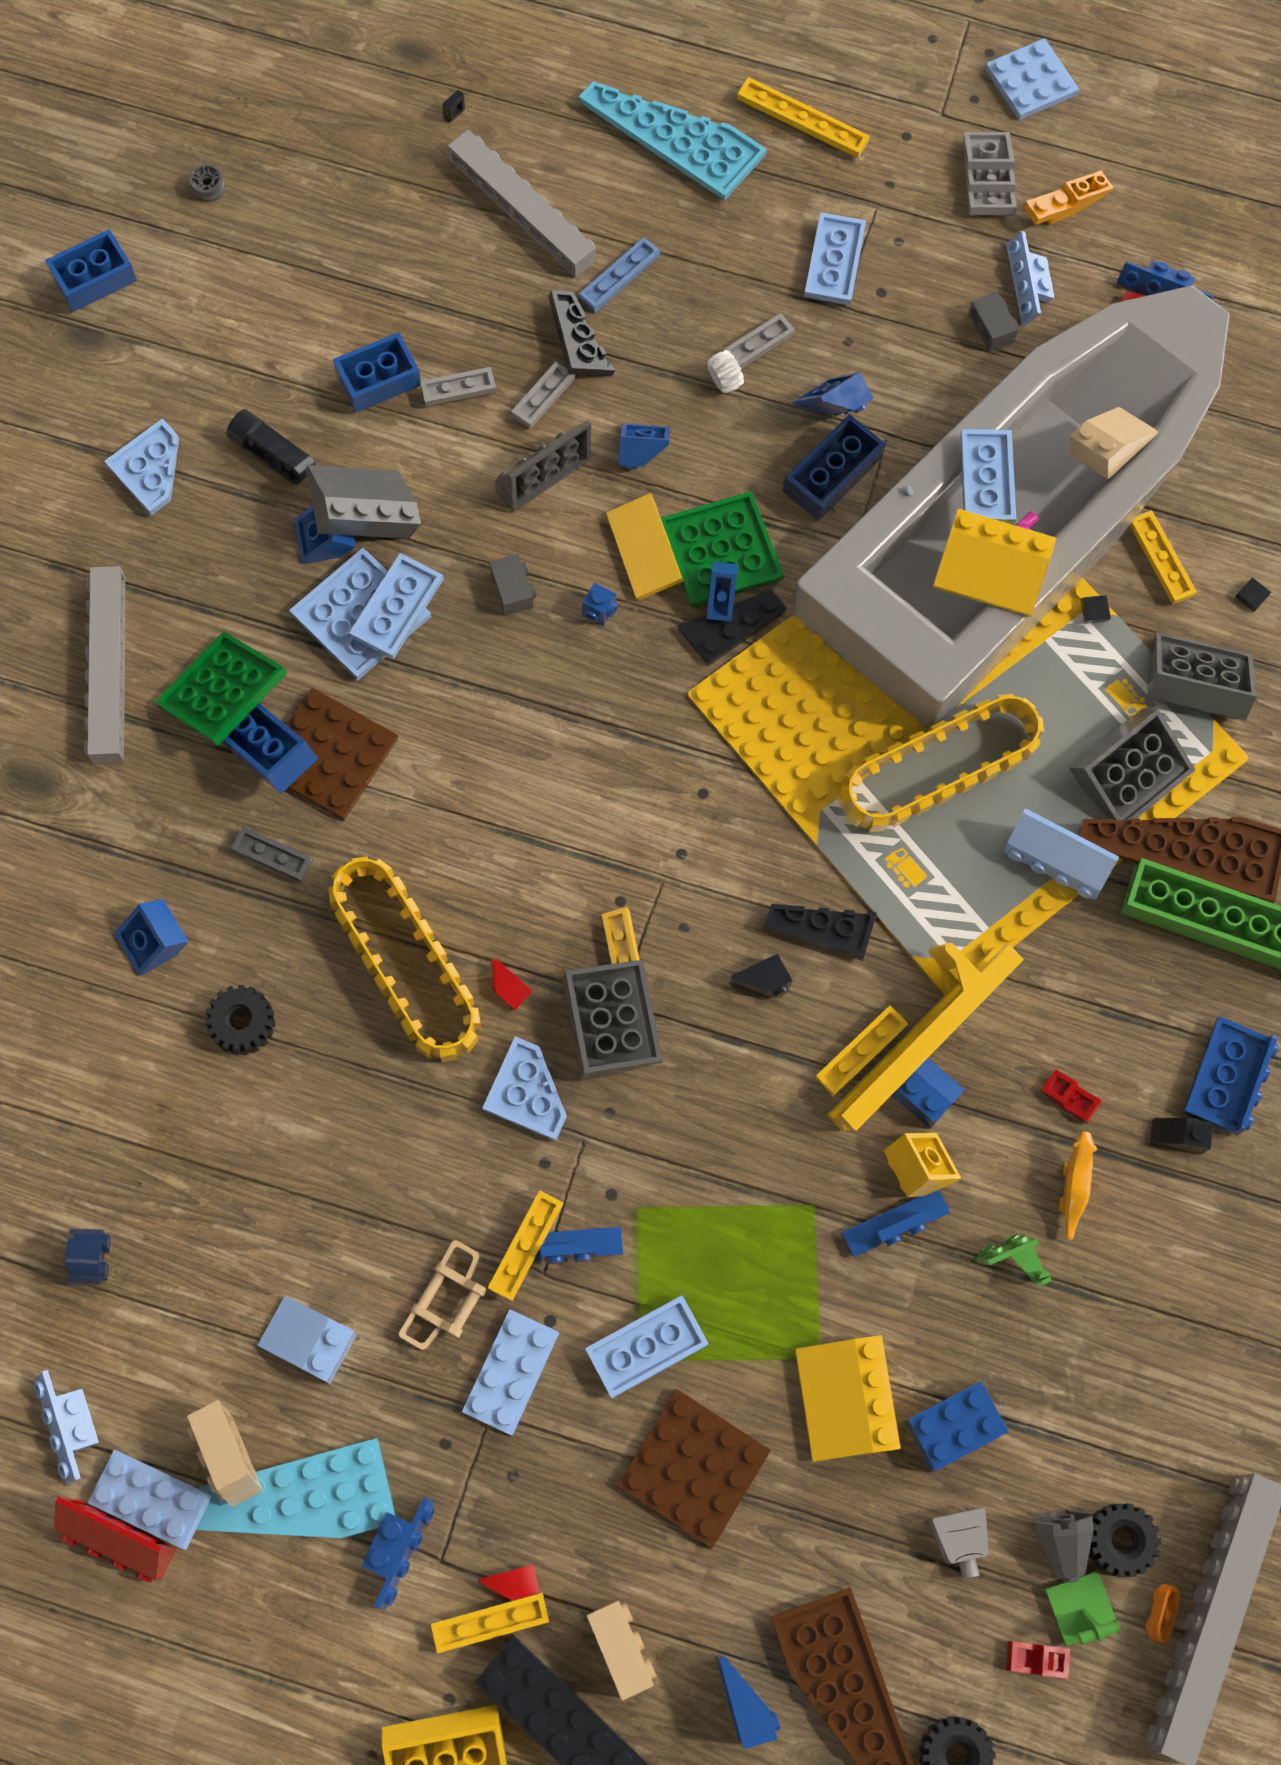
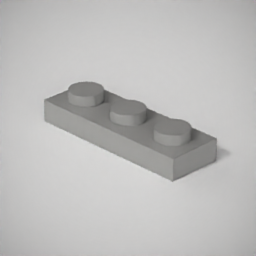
(761, 340)
(458, 386)
(542, 395)

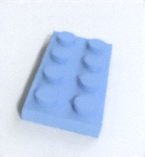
(835, 258)
(988, 473)
(396, 606)
(646, 1347)
(510, 1372)
(150, 1499)

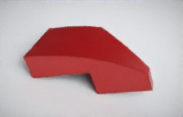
(508, 985)
(513, 1584)

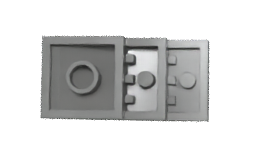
(989, 173)

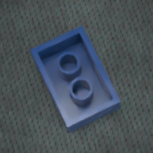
(91, 270)
(377, 372)
(956, 1426)

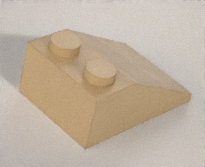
(1109, 441)

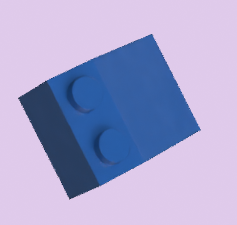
(750, 1715)

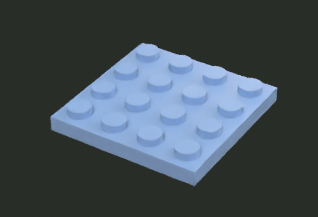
(335, 607)

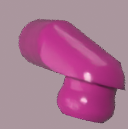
(1028, 520)

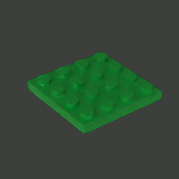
(722, 533)
(220, 687)

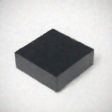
(453, 106)
(1253, 594)
(1095, 609)

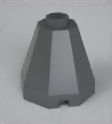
(1066, 1541)

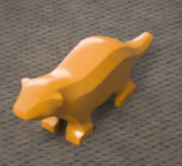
(1077, 1182)

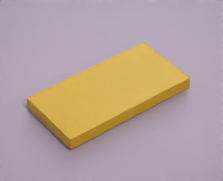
(644, 547)

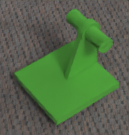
(1022, 1252)
(1082, 1610)

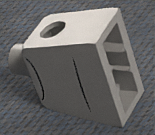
(962, 1539)

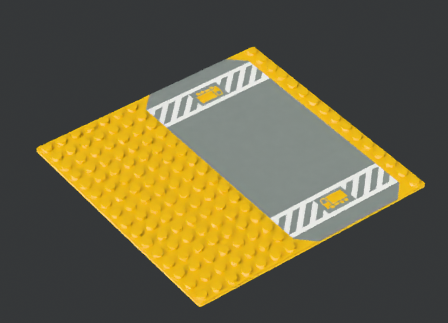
(943, 875)

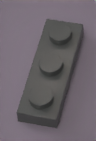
(272, 854)

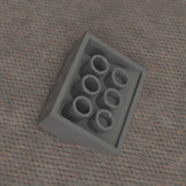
(545, 467)
(362, 502)
(1201, 676)
(1133, 766)
(611, 1019)

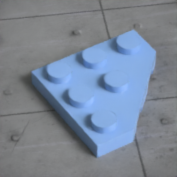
(148, 466)
(526, 1092)

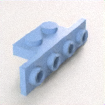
(1030, 278)
(68, 1424)

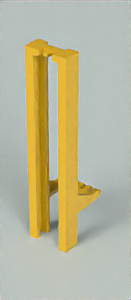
(965, 990)

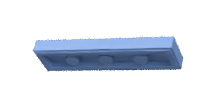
(619, 275)

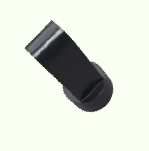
(269, 446)

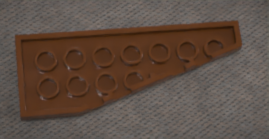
(1222, 851)
(841, 1677)

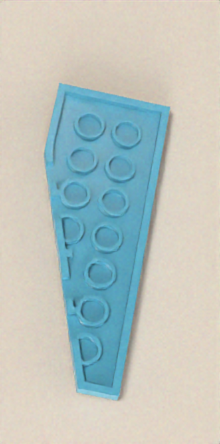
(703, 150)
(311, 1497)

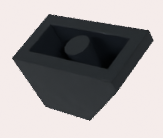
(764, 978)
(1182, 1134)

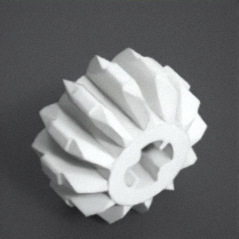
(725, 371)

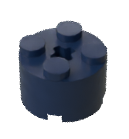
(86, 1256)

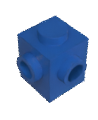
(599, 604)

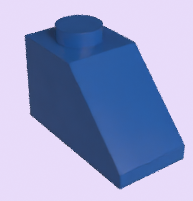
(722, 591)

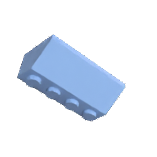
(1060, 854)

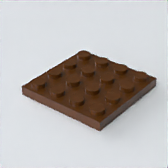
(346, 748)
(694, 1468)

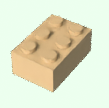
(223, 1454)
(622, 1649)

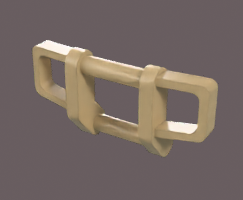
(443, 1271)

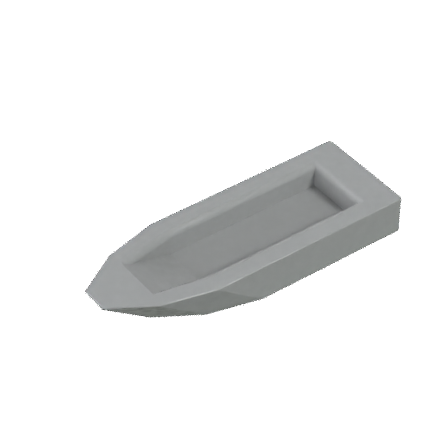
(875, 585)

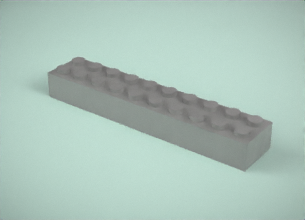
(1215, 1620)

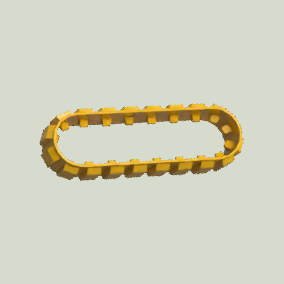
(1004, 703)
(362, 867)

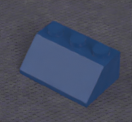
(837, 396)

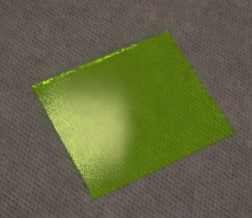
(740, 1272)

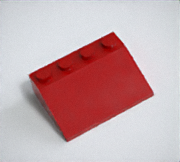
(112, 1538)

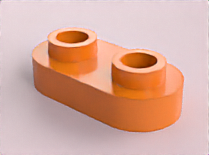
(1163, 1613)

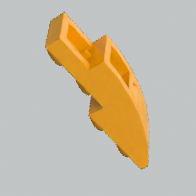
(1069, 200)

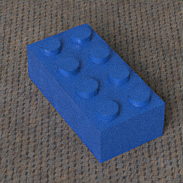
(270, 748)

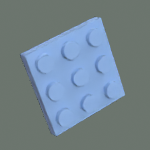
(1031, 79)

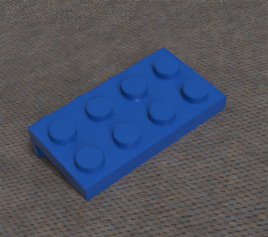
(1231, 1076)

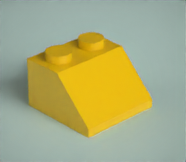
(921, 1164)

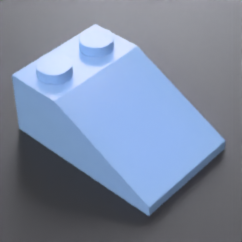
(307, 1339)

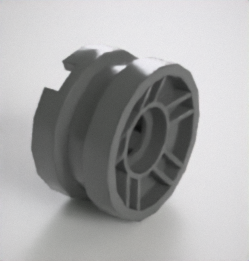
(210, 176)

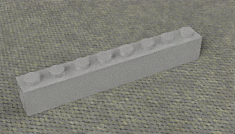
(522, 203)
(106, 665)

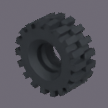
(240, 1039)
(1143, 1534)
(956, 1730)

